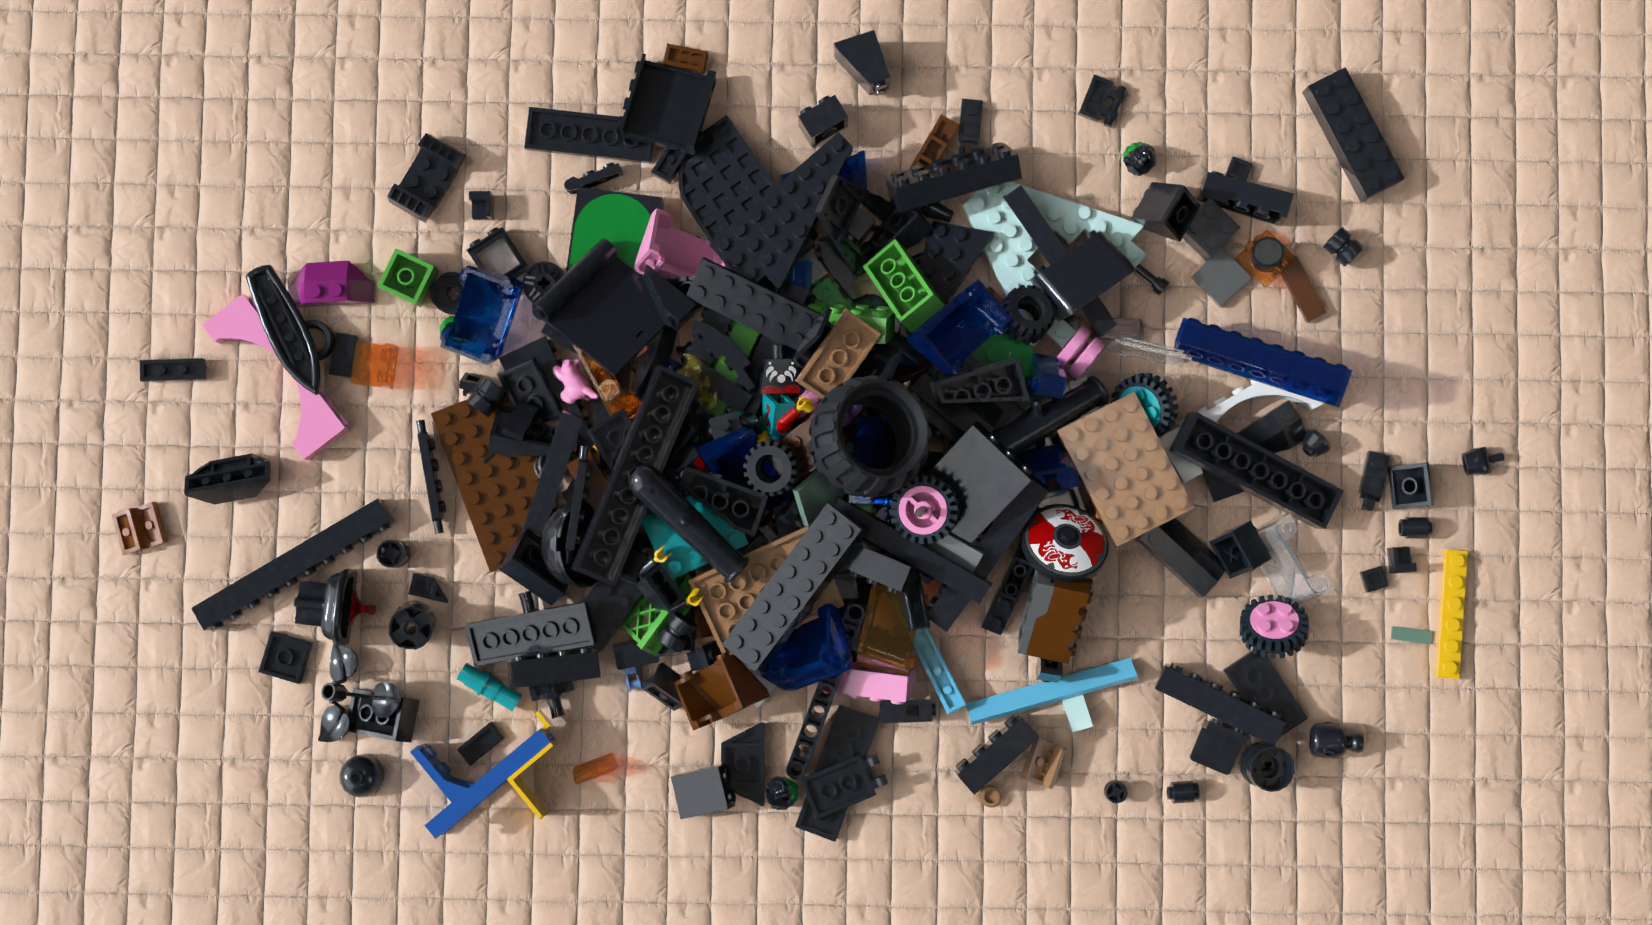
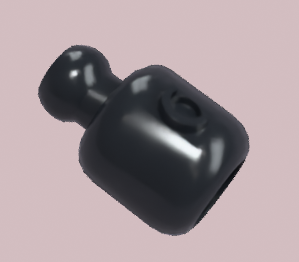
(1332, 740)

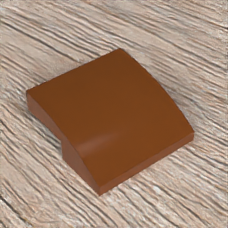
(139, 528)

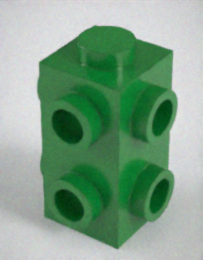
(828, 292)

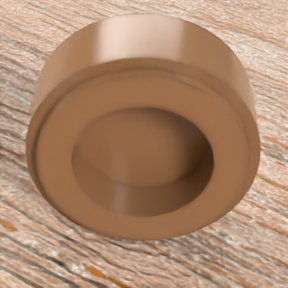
(990, 796)

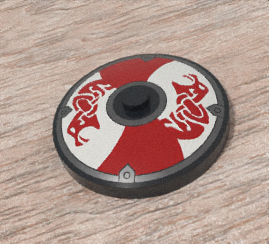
(1064, 543)

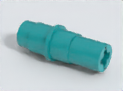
(488, 686)

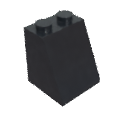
(864, 62)
(1166, 210)

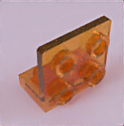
(374, 365)

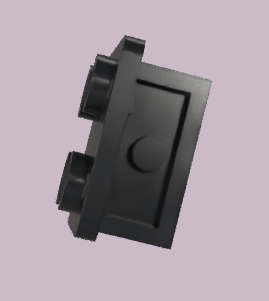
(1218, 746)

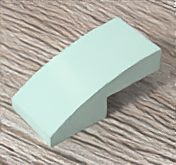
(1077, 713)

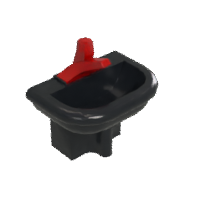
(331, 605)

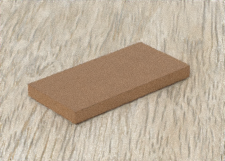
(838, 354)

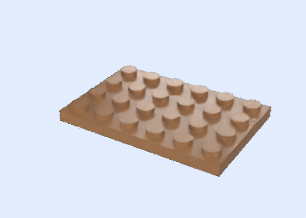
(1125, 469)
(727, 602)

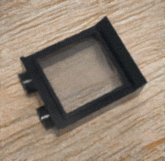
(498, 254)

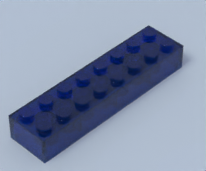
(1263, 362)

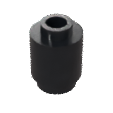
(1415, 527)
(1183, 792)

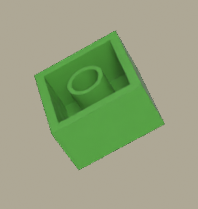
(408, 278)

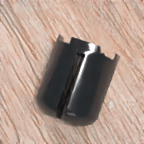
(413, 636)

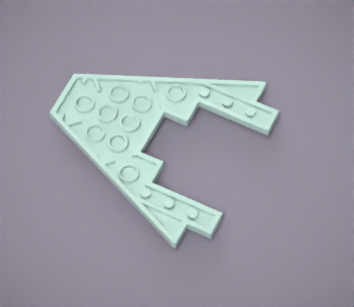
(1013, 246)

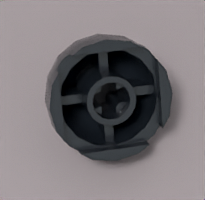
(361, 775)

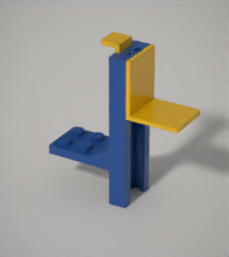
(466, 795)

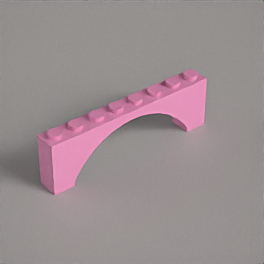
(319, 421)

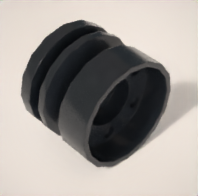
(536, 276)
(1277, 762)

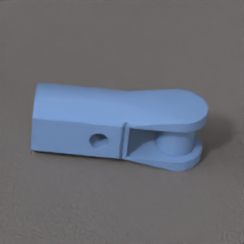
(633, 683)

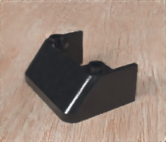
(873, 365)

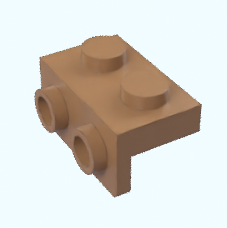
(1043, 763)

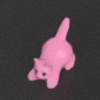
(574, 381)

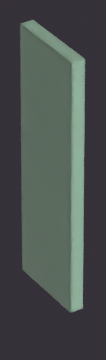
(1411, 635)

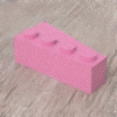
(876, 684)

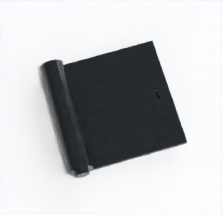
(602, 308)

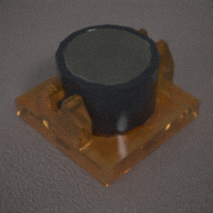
(1266, 256)

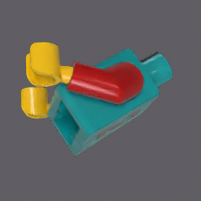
(780, 413)

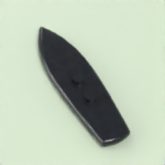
(285, 327)

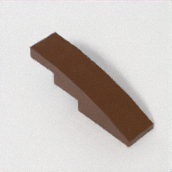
(936, 141)

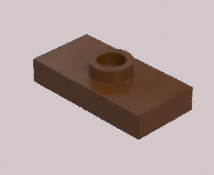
(685, 58)

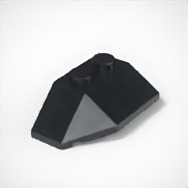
(228, 479)

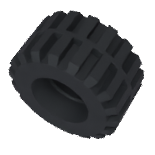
(1037, 305)
(758, 475)

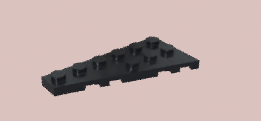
(949, 258)

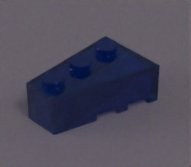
(1045, 377)

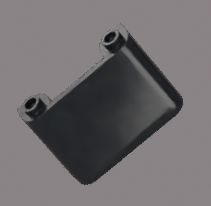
(1082, 274)

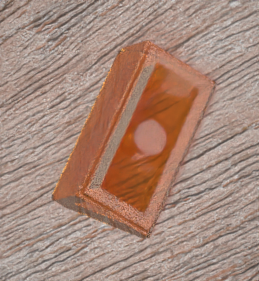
(594, 768)

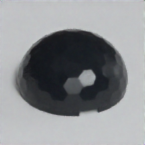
(550, 549)

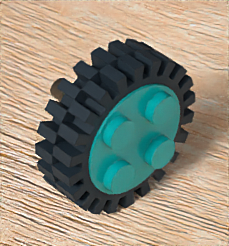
(1153, 397)

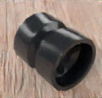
(1343, 246)
(486, 397)
(393, 554)
(677, 632)

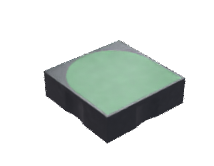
(611, 216)

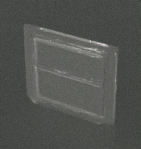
(1149, 351)

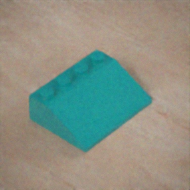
(683, 556)

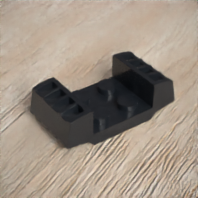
(427, 178)

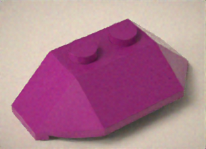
(331, 285)

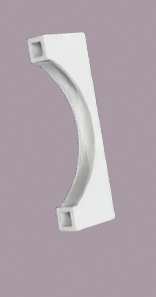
(1187, 470)

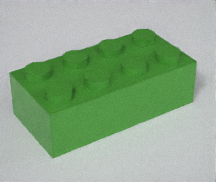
(903, 285)
(880, 319)

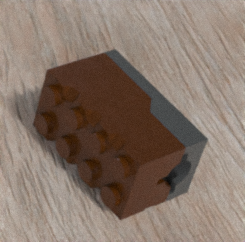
(1053, 618)

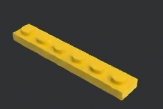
(1451, 614)

